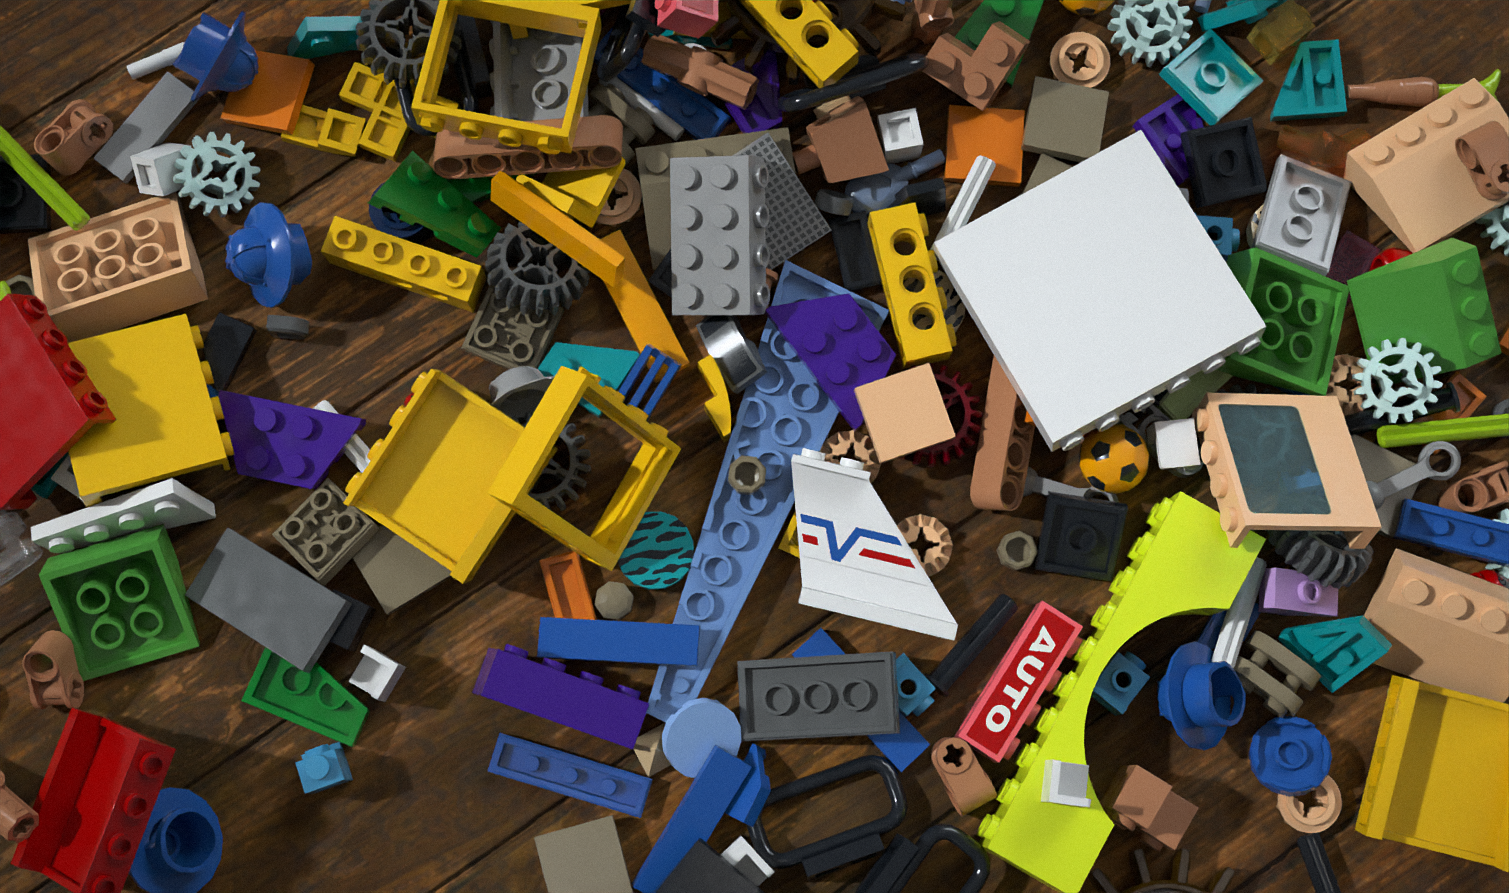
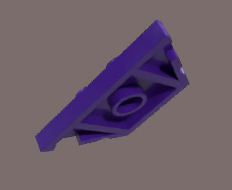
(835, 346)
(285, 439)

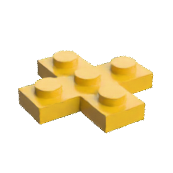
(386, 126)

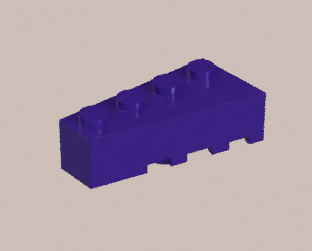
(560, 697)

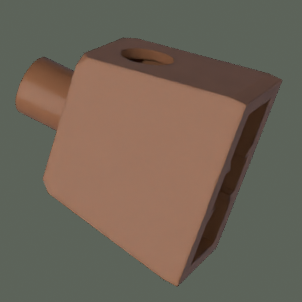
(843, 144)

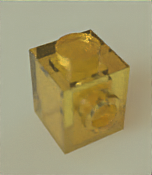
(1281, 31)

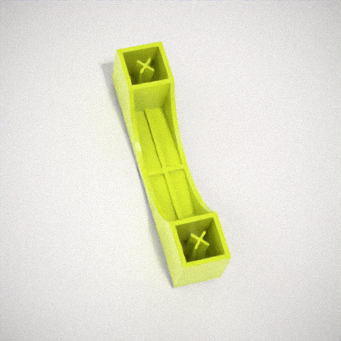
(1174, 570)

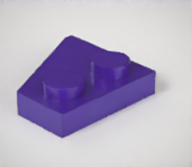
(764, 110)
(1163, 131)

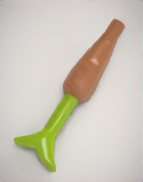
(1412, 91)

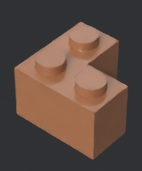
(979, 72)
(1147, 805)

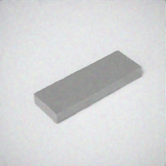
(146, 126)

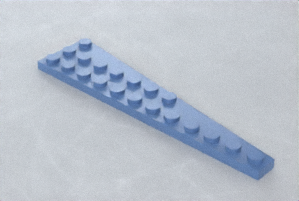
(774, 421)

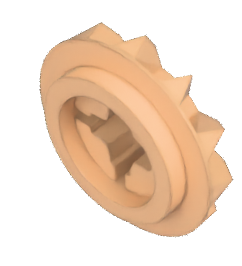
(1072, 46)
(625, 206)
(1344, 366)
(862, 446)
(933, 531)
(1316, 818)

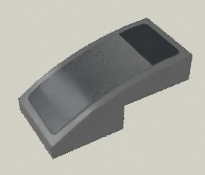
(731, 350)

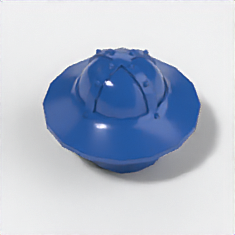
(218, 56)
(269, 254)
(1198, 696)
(178, 844)

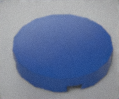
(1290, 756)

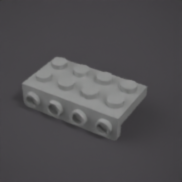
(533, 73)
(719, 235)

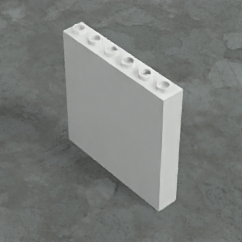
(1099, 291)

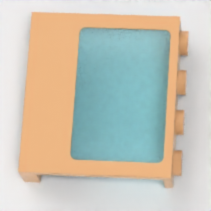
(1284, 466)

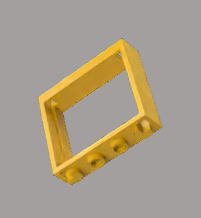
(536, 14)
(634, 491)

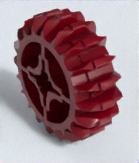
(958, 396)

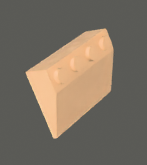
(1414, 172)
(118, 268)
(1443, 626)

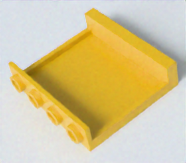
(159, 405)
(436, 474)
(1440, 773)

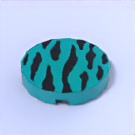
(657, 552)

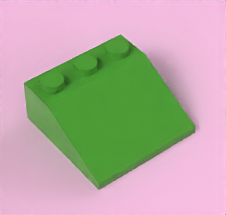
(1430, 300)
(1301, 321)
(121, 601)

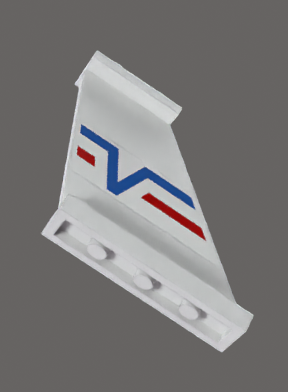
(855, 552)

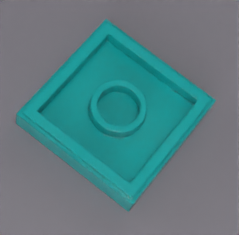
(1211, 77)

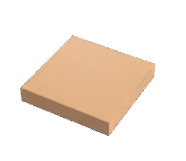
(904, 413)

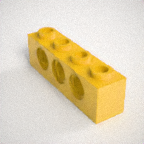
(821, 64)
(404, 264)
(914, 344)

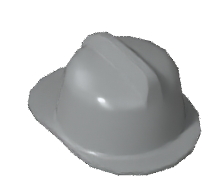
(519, 391)

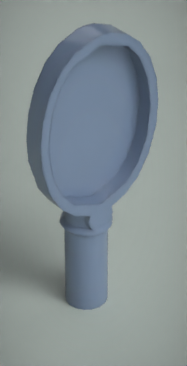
(878, 190)

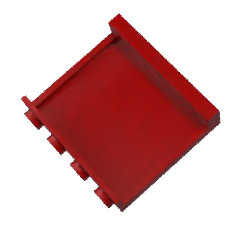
(43, 398)
(94, 804)

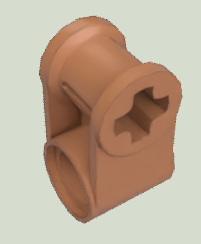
(69, 140)
(1486, 157)
(1483, 490)
(53, 672)
(964, 781)

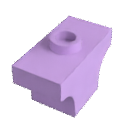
(1295, 595)

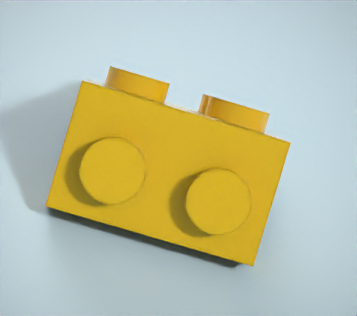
(578, 192)

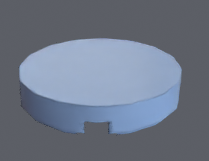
(695, 731)

